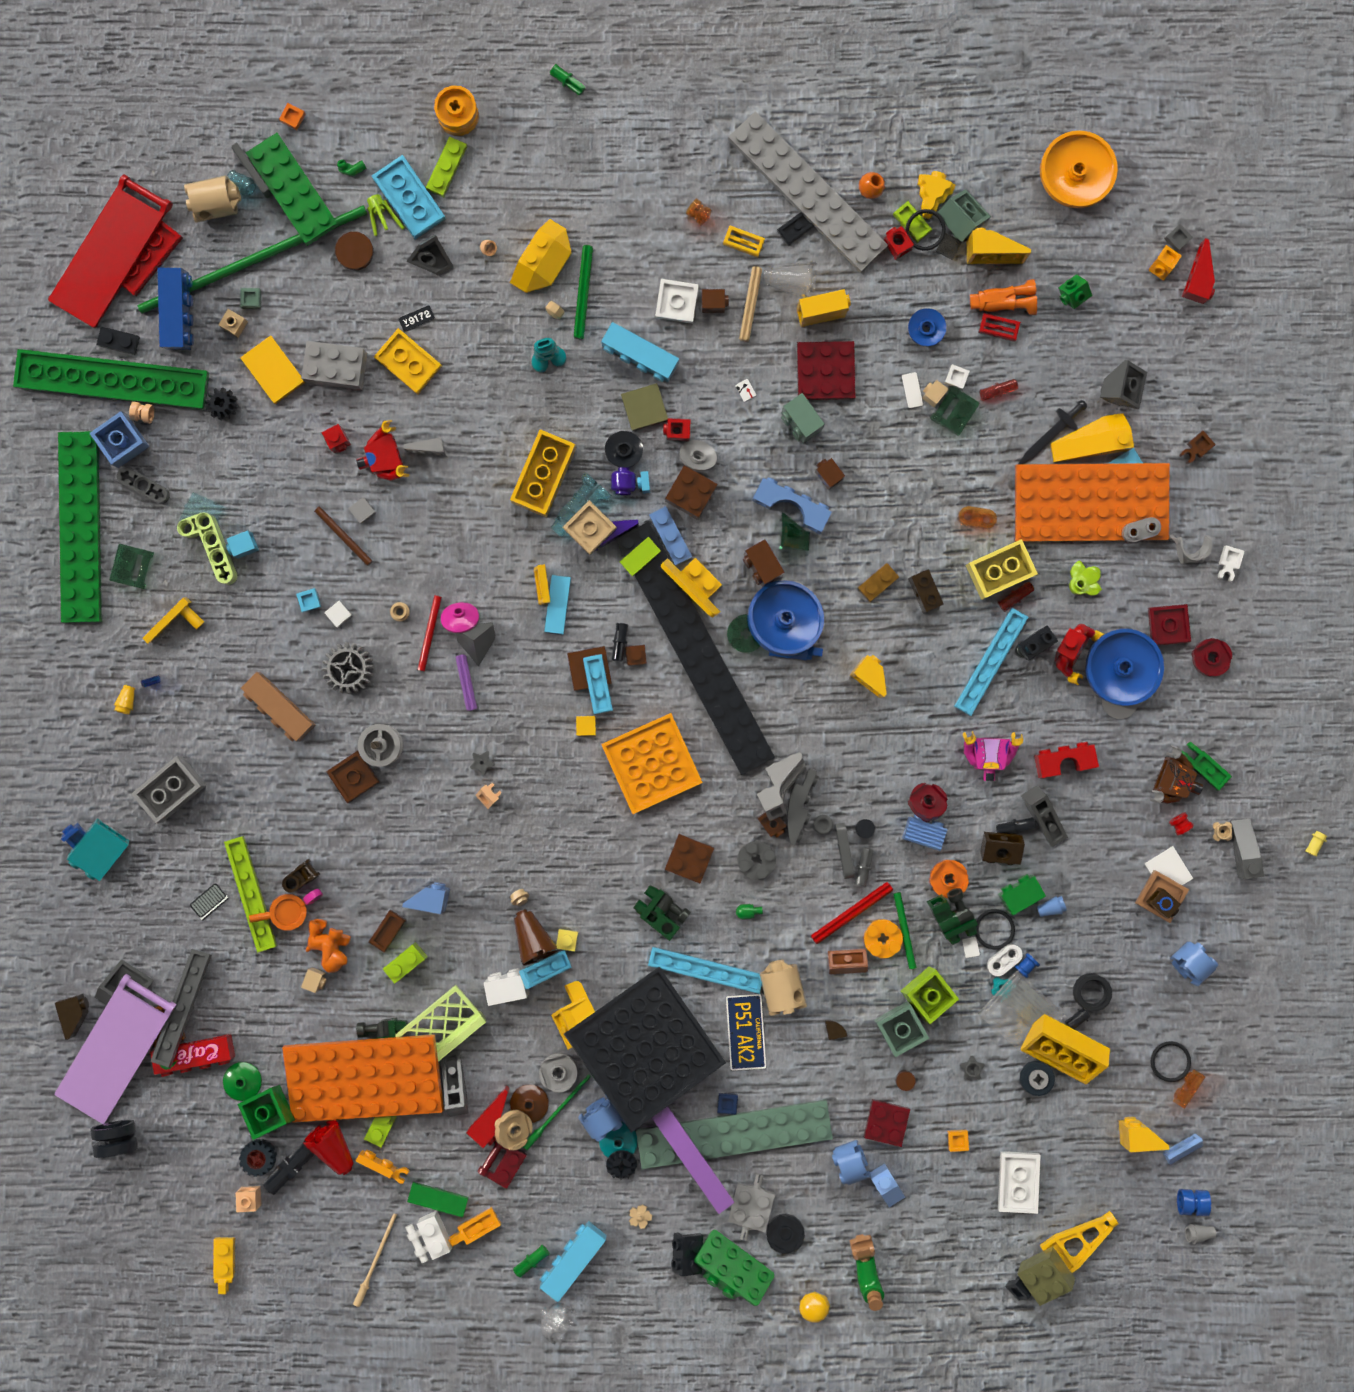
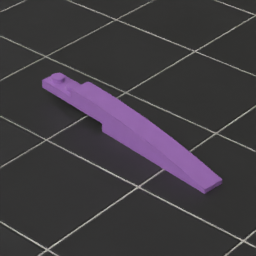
(693, 1159)

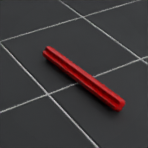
(852, 912)

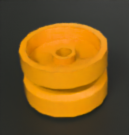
(456, 110)

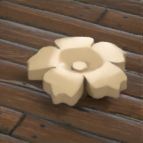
(640, 1216)

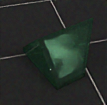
(792, 535)

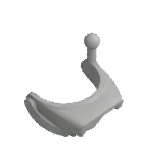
(1197, 557)

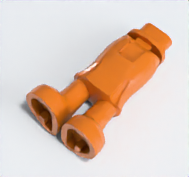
(1005, 298)

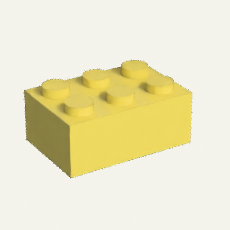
(1001, 569)

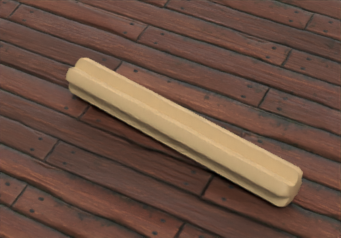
(750, 304)

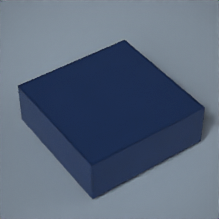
(727, 1103)

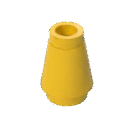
(125, 700)

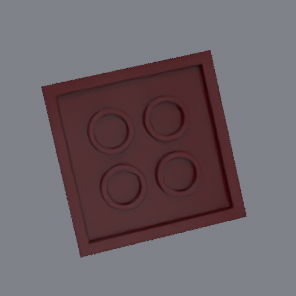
(826, 370)

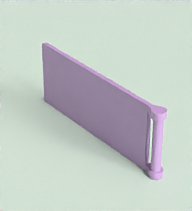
(114, 1050)

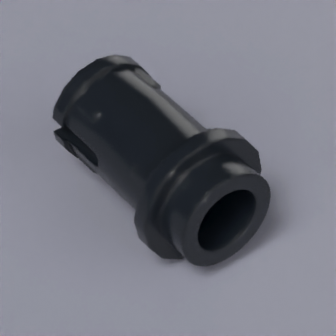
(1077, 1019)

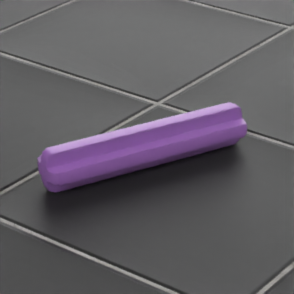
(466, 682)

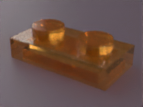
(1186, 1092)

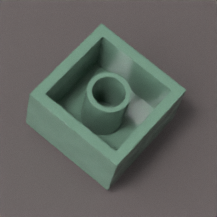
(802, 419)
(901, 1029)

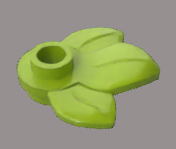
(1086, 577)

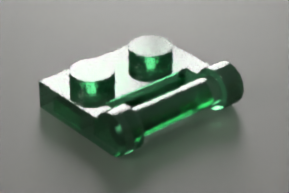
(960, 414)
(125, 564)

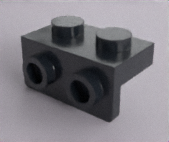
(684, 1253)

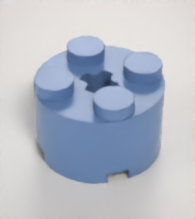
(1194, 963)
(600, 1119)
(851, 1162)

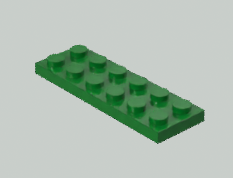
(292, 189)

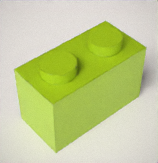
(405, 962)

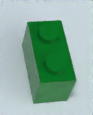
(1021, 894)

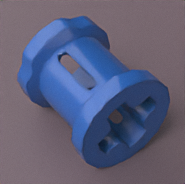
(1027, 965)

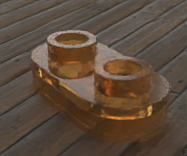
(976, 517)

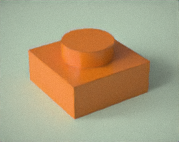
(292, 116)

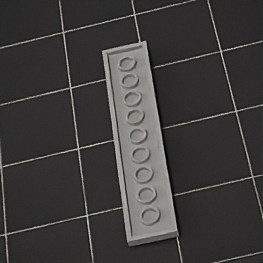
(807, 191)

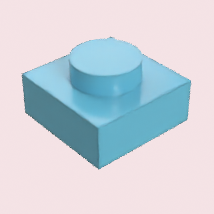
(643, 482)
(308, 600)

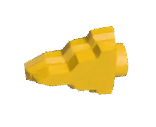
(934, 190)

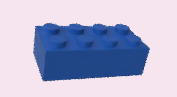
(174, 309)

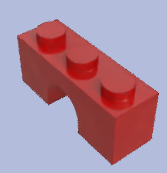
(1049, 762)

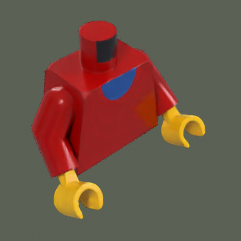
(383, 455)
(1072, 647)

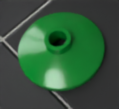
(248, 1074)

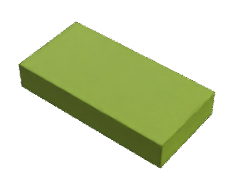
(918, 227)
(640, 556)

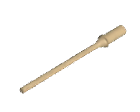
(365, 1285)

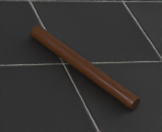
(343, 536)

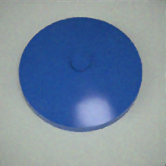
(785, 618)
(1124, 667)

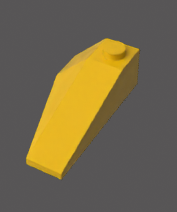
(1102, 437)

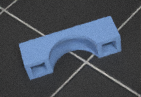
(813, 515)

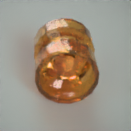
(698, 212)

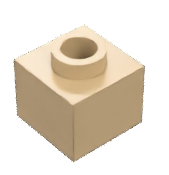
(235, 328)
(934, 393)
(314, 980)

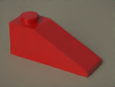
(1201, 277)
(483, 1128)

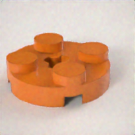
(944, 868)

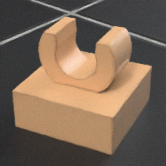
(487, 797)

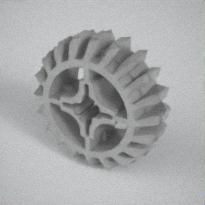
(331, 664)

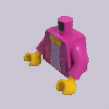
(990, 753)

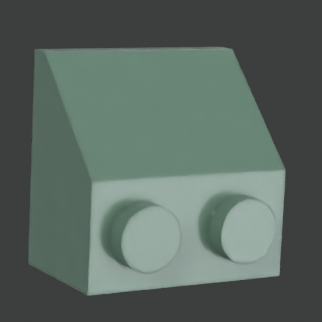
(963, 215)

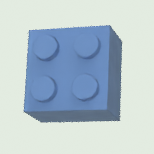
(119, 439)

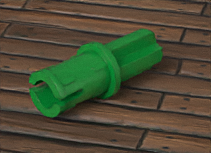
(567, 79)
(531, 1261)

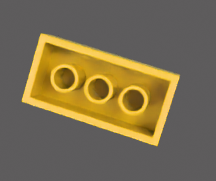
(543, 473)

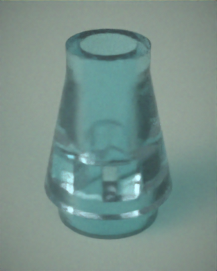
(245, 184)

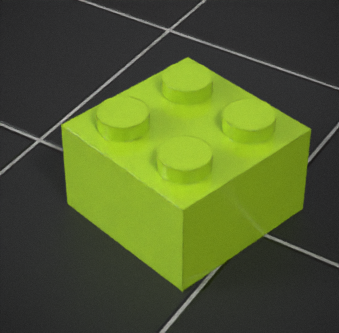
(929, 995)

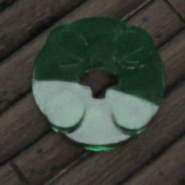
(736, 640)

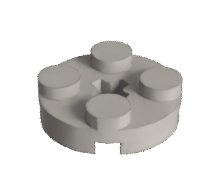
(549, 1066)

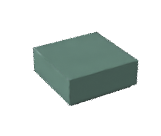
(250, 298)

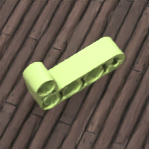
(211, 550)

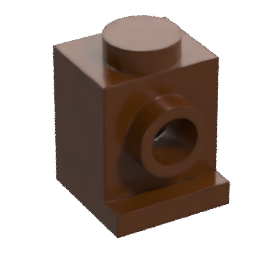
(772, 831)

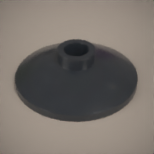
(623, 440)

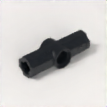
(287, 1169)

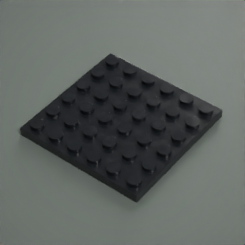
(644, 1049)

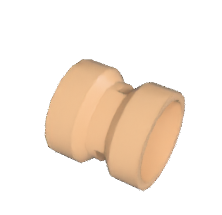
(141, 412)

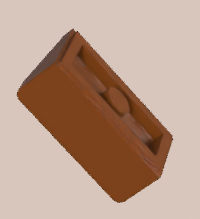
(847, 961)

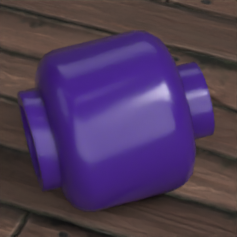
(623, 481)

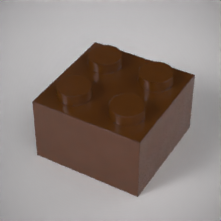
(691, 492)
(763, 563)

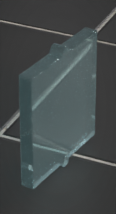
(200, 504)

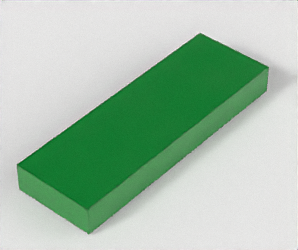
(437, 1199)

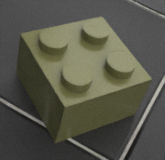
(1046, 1276)

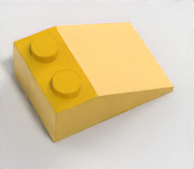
(993, 248)

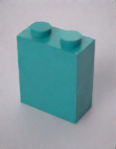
(97, 850)

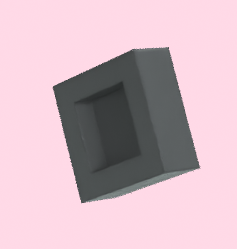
(1178, 237)

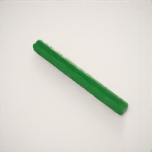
(583, 290)

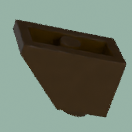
(72, 1014)

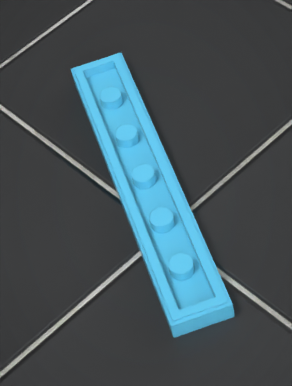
(991, 661)
(705, 970)

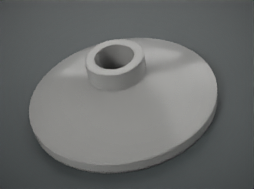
(698, 455)

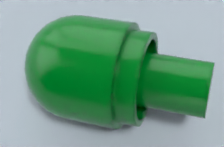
(748, 911)

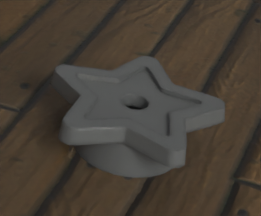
(482, 767)
(972, 1063)

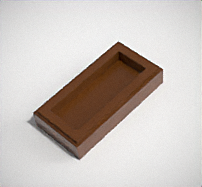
(387, 931)

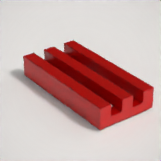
(982, 330)

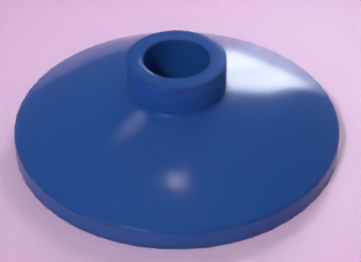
(931, 319)

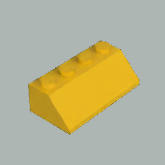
(1066, 1049)

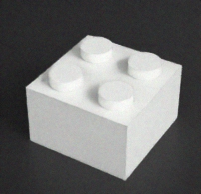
(505, 987)

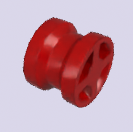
(1181, 823)

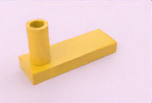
(182, 608)

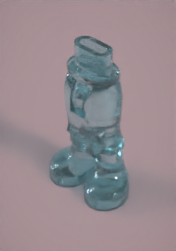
(578, 501)

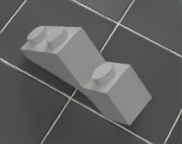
(782, 777)

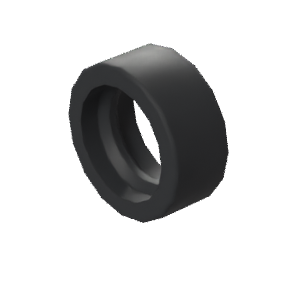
(1106, 987)

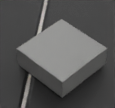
(362, 510)

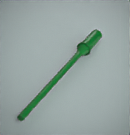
(538, 1132)

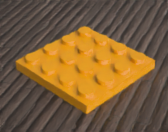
(651, 763)

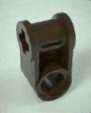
(302, 874)

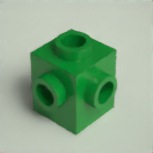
(1075, 291)

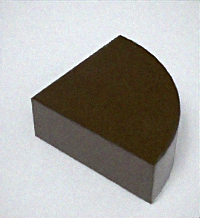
(835, 1030)

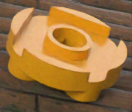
(874, 932)

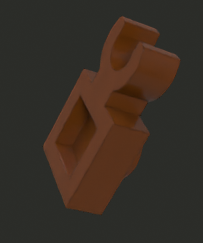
(1198, 446)

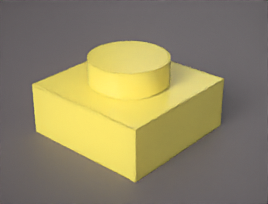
(567, 940)

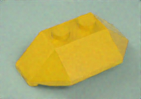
(542, 258)

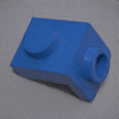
(72, 834)

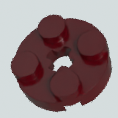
(1212, 646)
(923, 810)

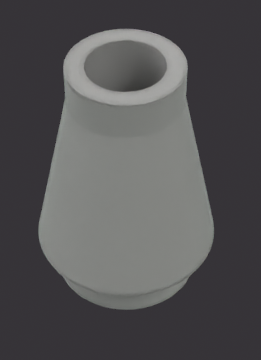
(1199, 1233)

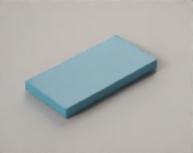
(408, 197)

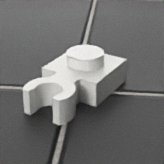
(1230, 559)

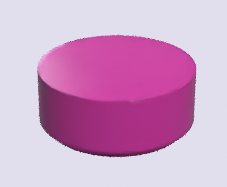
(312, 897)

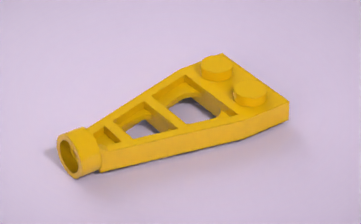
(1060, 1238)

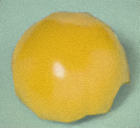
(814, 1307)

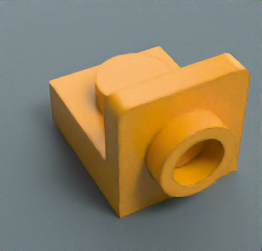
(1165, 262)

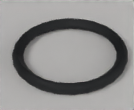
(942, 224)
(1012, 929)
(1153, 1061)

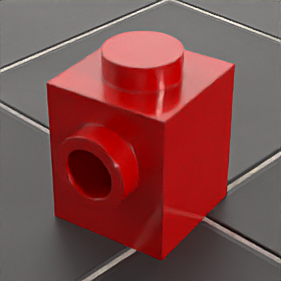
(336, 439)

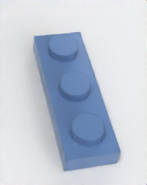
(670, 536)

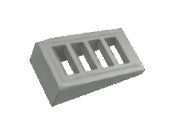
(431, 446)

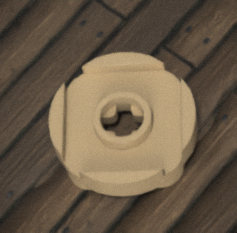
(506, 1123)

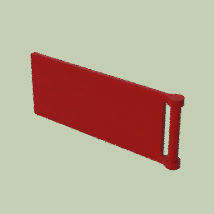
(108, 253)

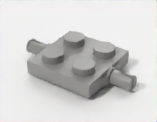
(751, 1207)

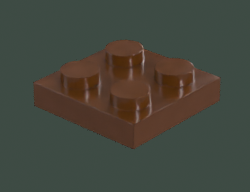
(689, 858)

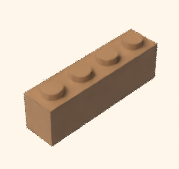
(277, 706)

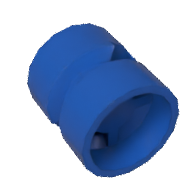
(1196, 1202)

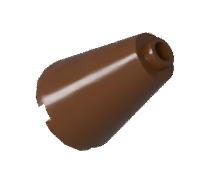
(532, 938)

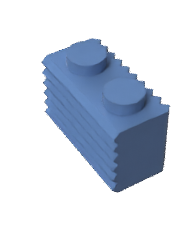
(925, 833)

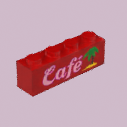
(199, 1053)

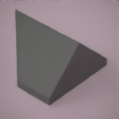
(431, 256)
(477, 641)

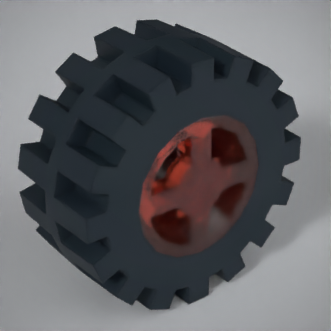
(251, 1158)

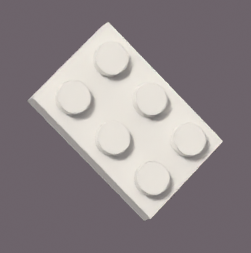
(1019, 1182)

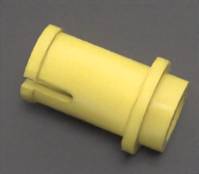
(1316, 843)

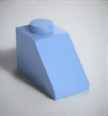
(886, 1185)

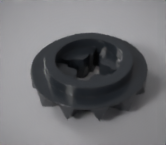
(614, 1161)

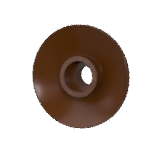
(532, 1094)

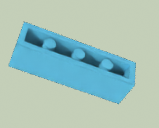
(640, 352)
(573, 1261)

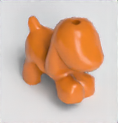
(329, 944)

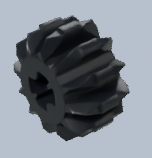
(214, 402)

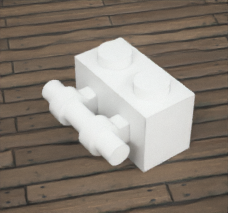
(433, 1234)

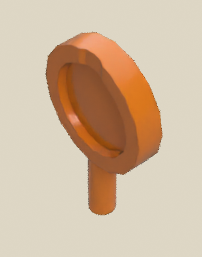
(285, 912)

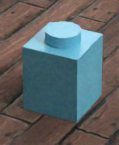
(242, 544)

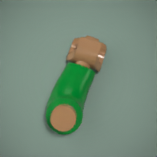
(867, 1274)

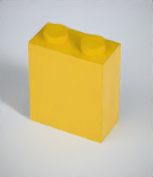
(823, 307)

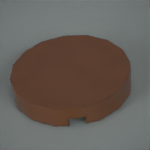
(354, 250)

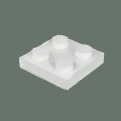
(676, 301)

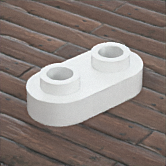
(1005, 962)

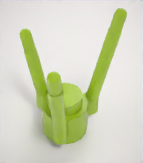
(377, 207)

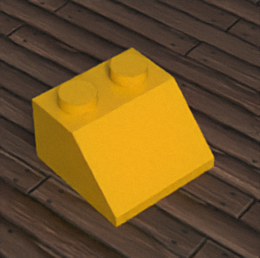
(870, 675)
(1138, 1137)

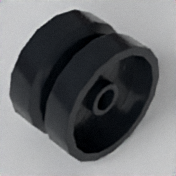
(113, 1138)

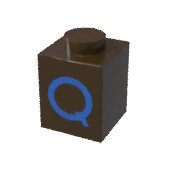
(1164, 903)

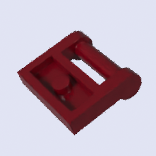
(507, 1167)

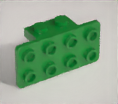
(733, 1269)

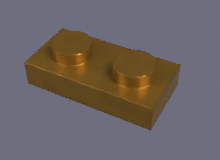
(878, 582)

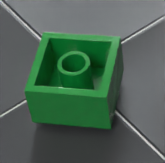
(266, 1112)

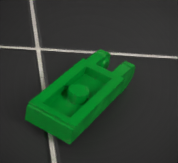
(1208, 767)

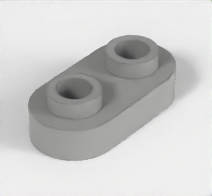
(1142, 529)

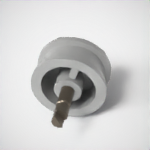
(380, 745)

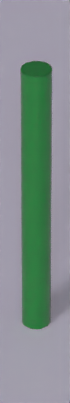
(905, 931)

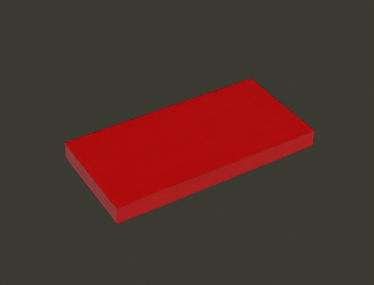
(153, 256)

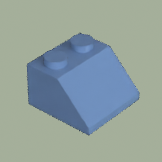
(430, 899)

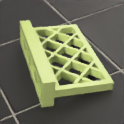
(455, 1036)

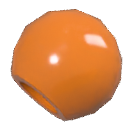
(871, 185)

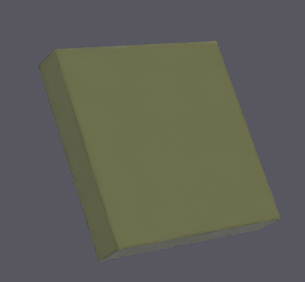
(644, 407)

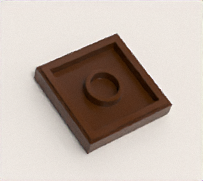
(578, 670)
(353, 777)

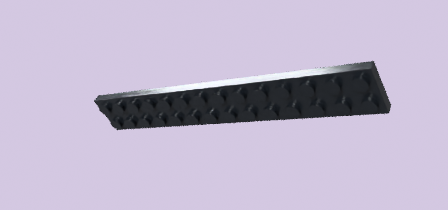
(699, 656)

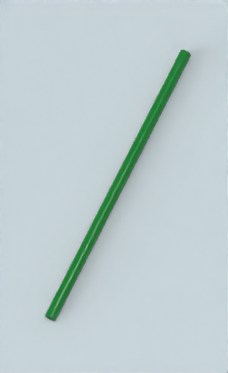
(253, 259)

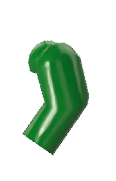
(350, 170)

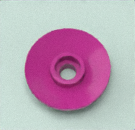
(459, 617)

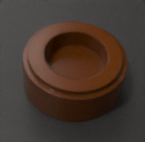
(905, 1080)

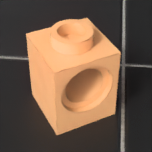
(248, 1199)

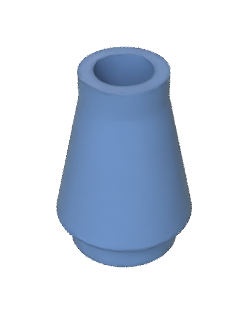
(1052, 907)

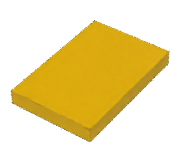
(408, 361)
(272, 369)

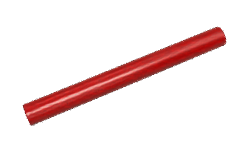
(429, 633)

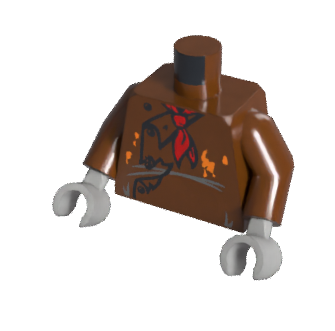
(1175, 779)

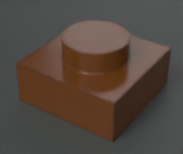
(636, 655)

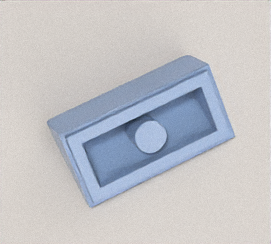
(1183, 1148)

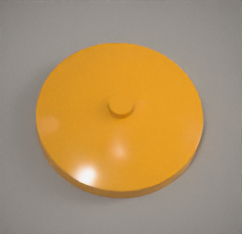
(1078, 169)

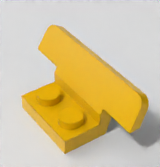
(696, 583)
(573, 1013)

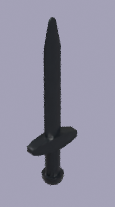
(1066, 420)

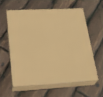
(589, 527)

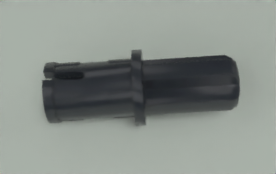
(619, 642)
(1016, 826)

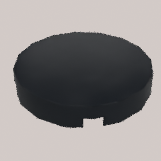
(785, 1233)

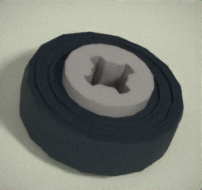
(1032, 1073)

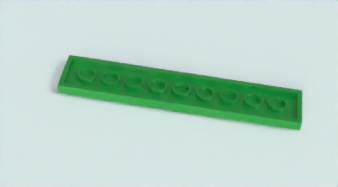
(110, 379)
(79, 528)

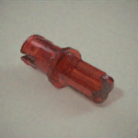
(998, 389)
(1016, 596)

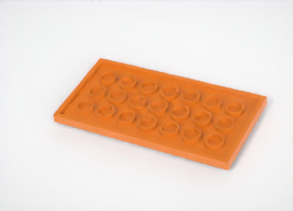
(1089, 500)
(363, 1078)

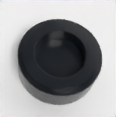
(865, 828)

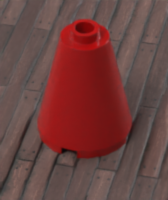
(330, 1147)

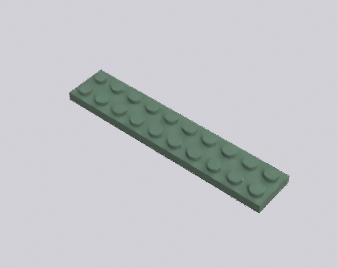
(741, 1133)

